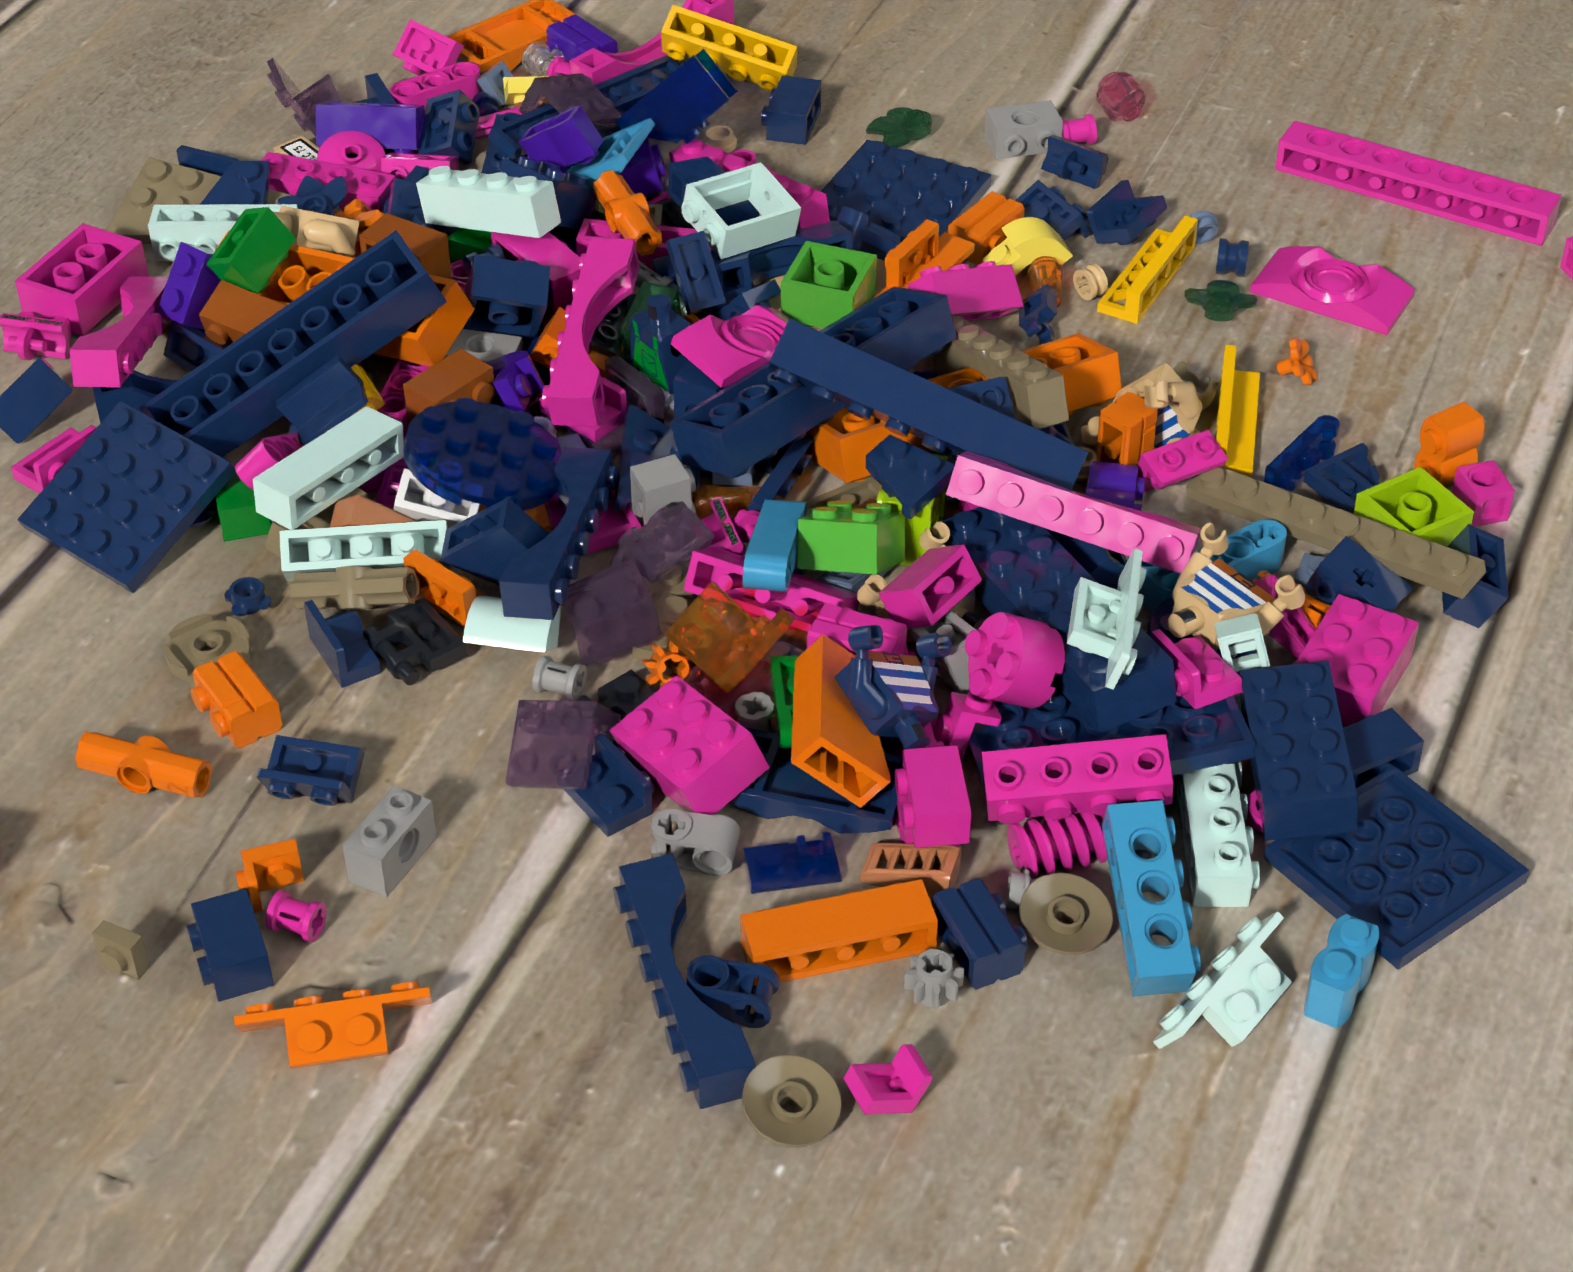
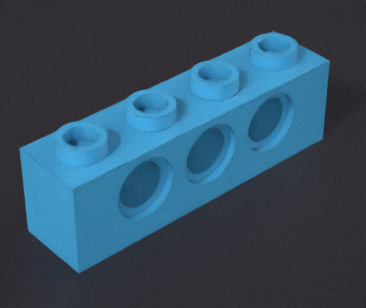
(1150, 966)

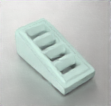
(1240, 636)

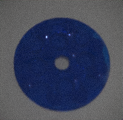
(444, 457)

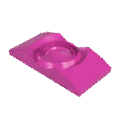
(1334, 287)
(733, 346)

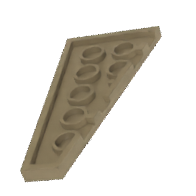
(165, 185)

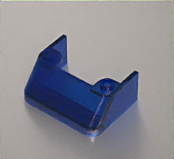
(682, 101)

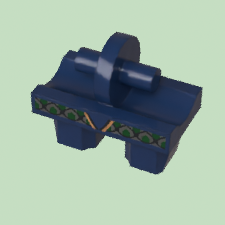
(1075, 162)

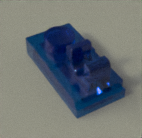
(792, 864)

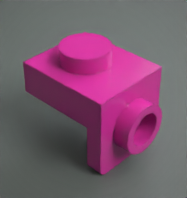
(959, 719)
(890, 1086)

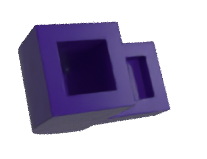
(515, 380)

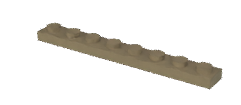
(1328, 526)

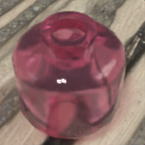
(1120, 95)

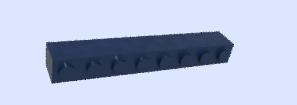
(918, 406)

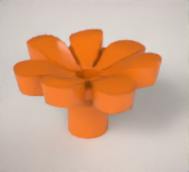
(1298, 362)

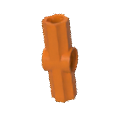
(627, 212)
(143, 764)

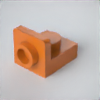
(269, 868)

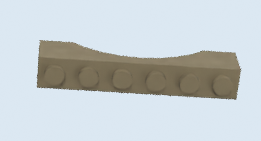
(1033, 387)

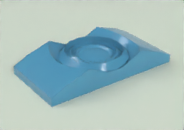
(614, 151)

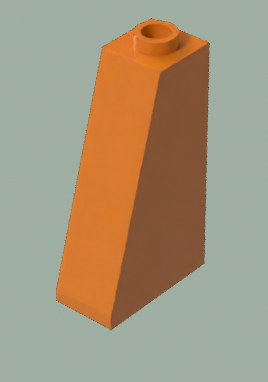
(827, 730)

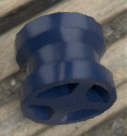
(1232, 257)

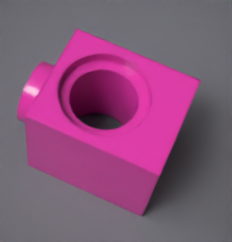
(1484, 491)

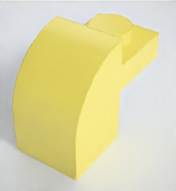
(1026, 241)

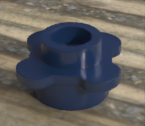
(247, 596)

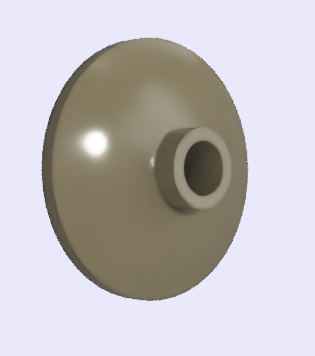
(1068, 899)
(797, 1083)

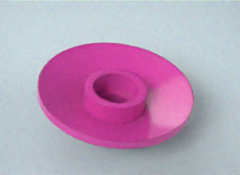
(352, 142)

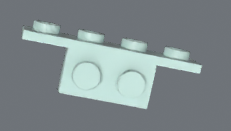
(1105, 618)
(1235, 992)

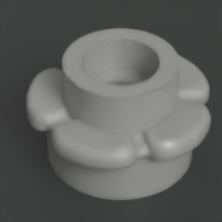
(1015, 888)

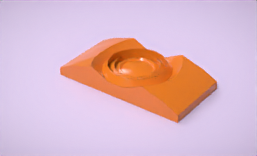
(509, 33)

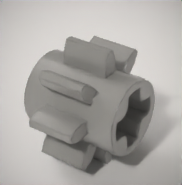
(933, 978)

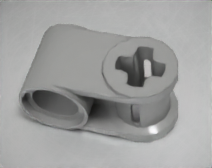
(698, 843)

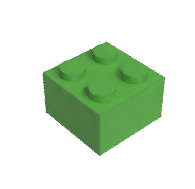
(827, 284)
(851, 538)

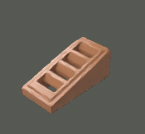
(363, 511)
(937, 864)

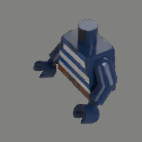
(893, 689)

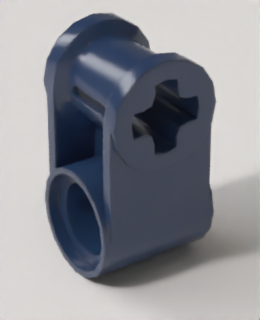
(731, 991)

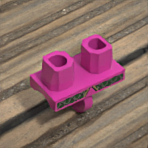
(36, 336)
(736, 530)

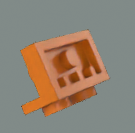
(442, 587)

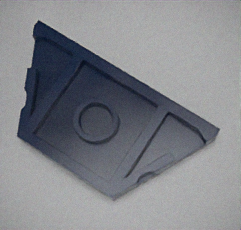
(642, 442)

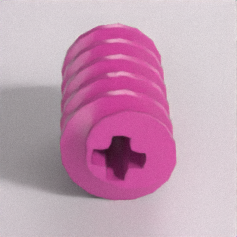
(1056, 840)

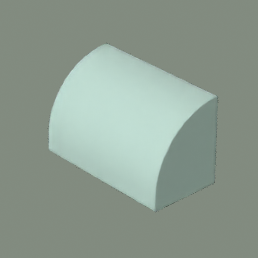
(489, 627)

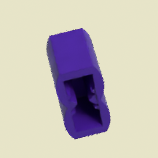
(563, 139)
(1115, 483)

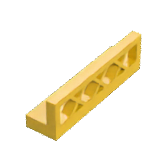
(1155, 276)
(1237, 414)

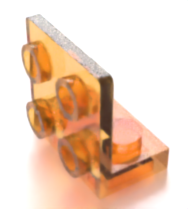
(725, 637)

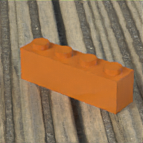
(841, 931)

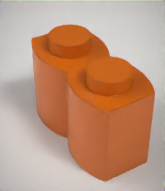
(1450, 441)

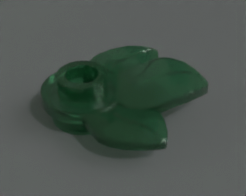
(901, 126)
(1220, 299)

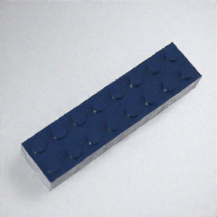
(342, 315)
(762, 414)
(1036, 578)

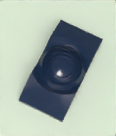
(790, 791)

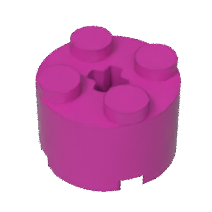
(1014, 660)

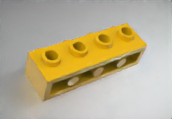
(733, 48)

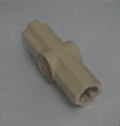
(355, 588)

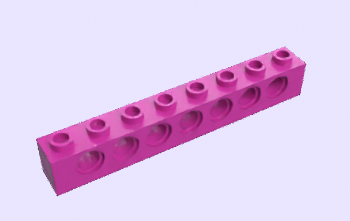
(1418, 182)

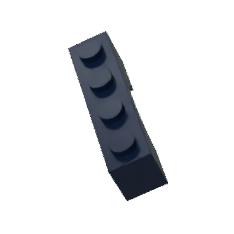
(751, 267)

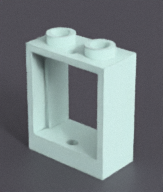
(751, 183)

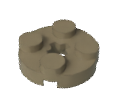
(191, 635)

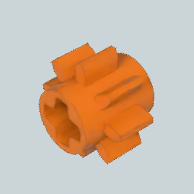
(657, 667)

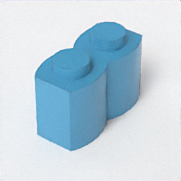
(1341, 971)

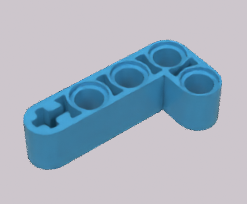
(774, 546)
(1249, 552)

